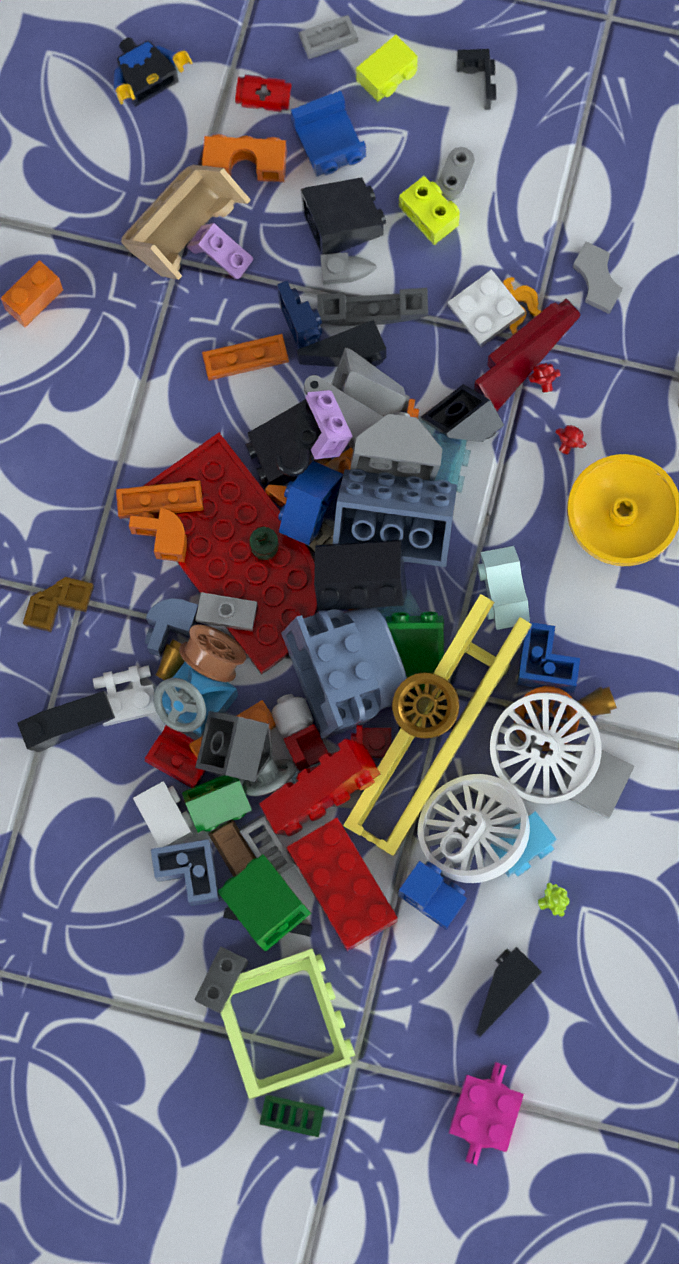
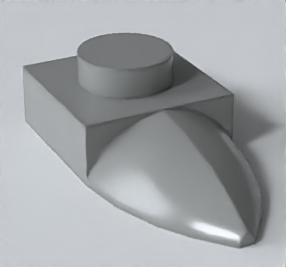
(344, 268)

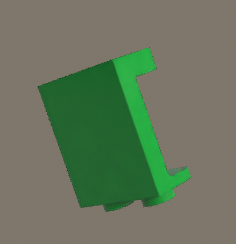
(418, 641)
(263, 902)

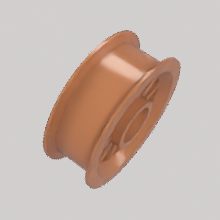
(212, 653)

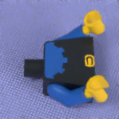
(146, 70)

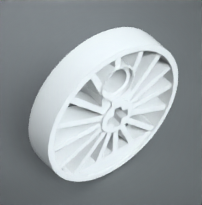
(586, 764)
(474, 827)

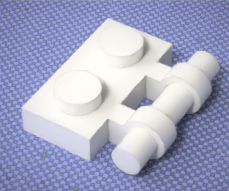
(128, 703)

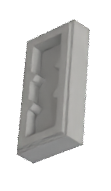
(328, 37)
(226, 611)

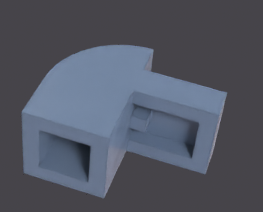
(168, 616)

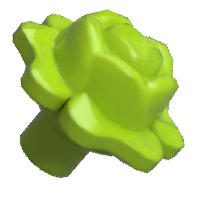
(554, 899)

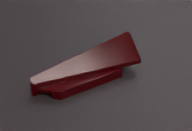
(523, 351)

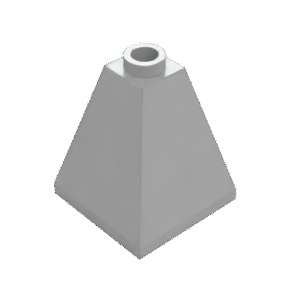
(369, 385)

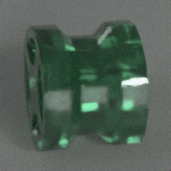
(263, 549)

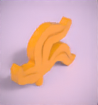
(522, 294)

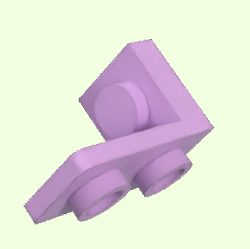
(221, 249)
(332, 424)

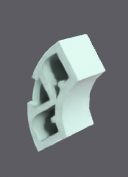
(504, 586)

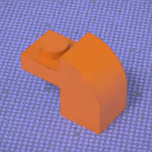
(168, 530)

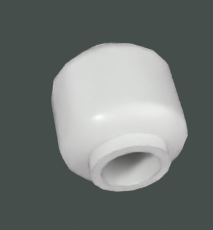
(291, 715)

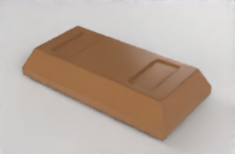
(232, 847)

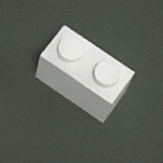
(163, 815)

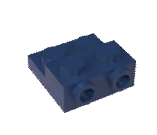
(301, 319)

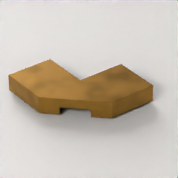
(45, 604)

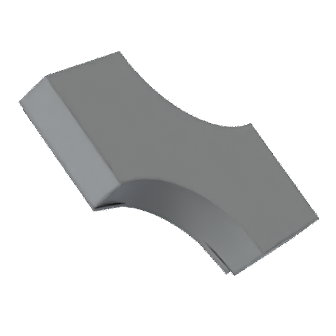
(593, 266)

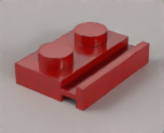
(174, 757)

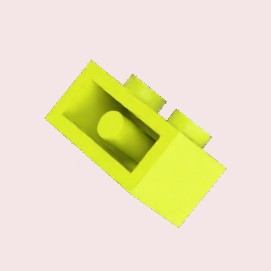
(429, 209)

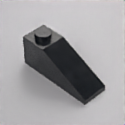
(362, 339)
(65, 721)
(508, 982)

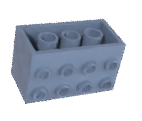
(397, 509)

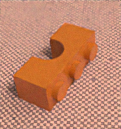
(267, 155)

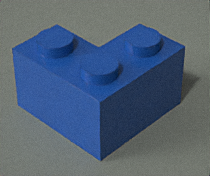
(308, 501)
(541, 667)
(432, 896)

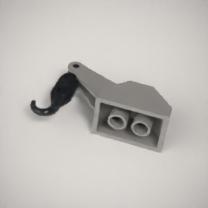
(379, 443)

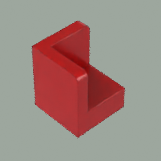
(305, 747)

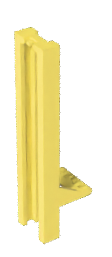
(497, 669)

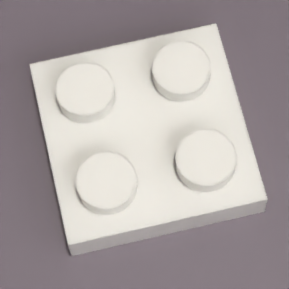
(486, 308)

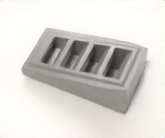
(255, 824)

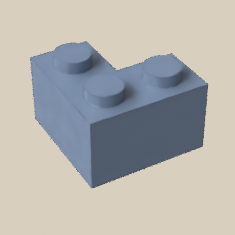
(189, 861)

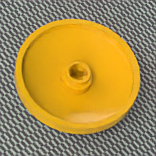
(623, 510)

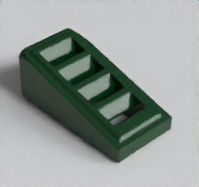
(267, 1110)

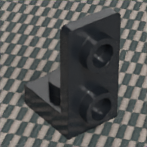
(478, 60)

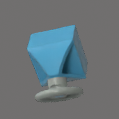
(190, 698)

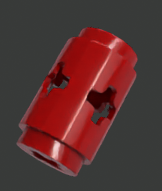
(247, 96)

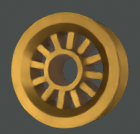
(402, 717)

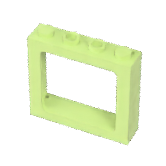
(324, 992)

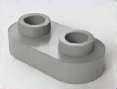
(456, 171)

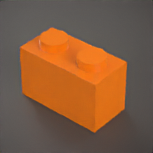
(32, 293)

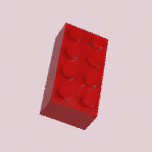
(342, 884)

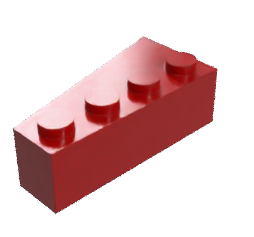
(320, 788)

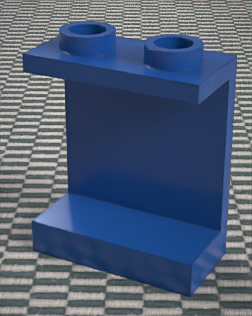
(327, 134)

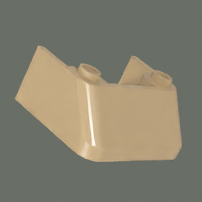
(178, 215)

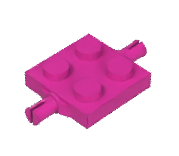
(486, 1113)

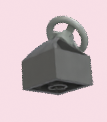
(242, 751)

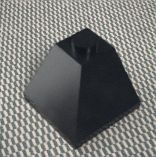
(464, 416)

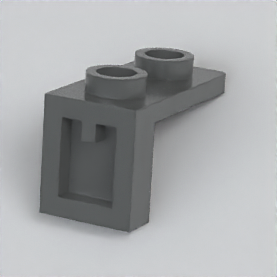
(221, 979)

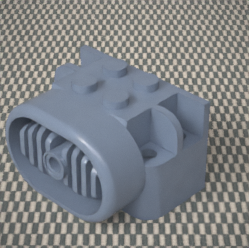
(344, 666)

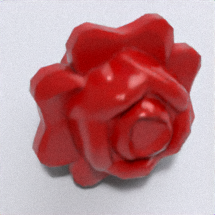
(544, 375)
(571, 438)

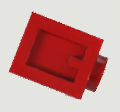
(375, 740)

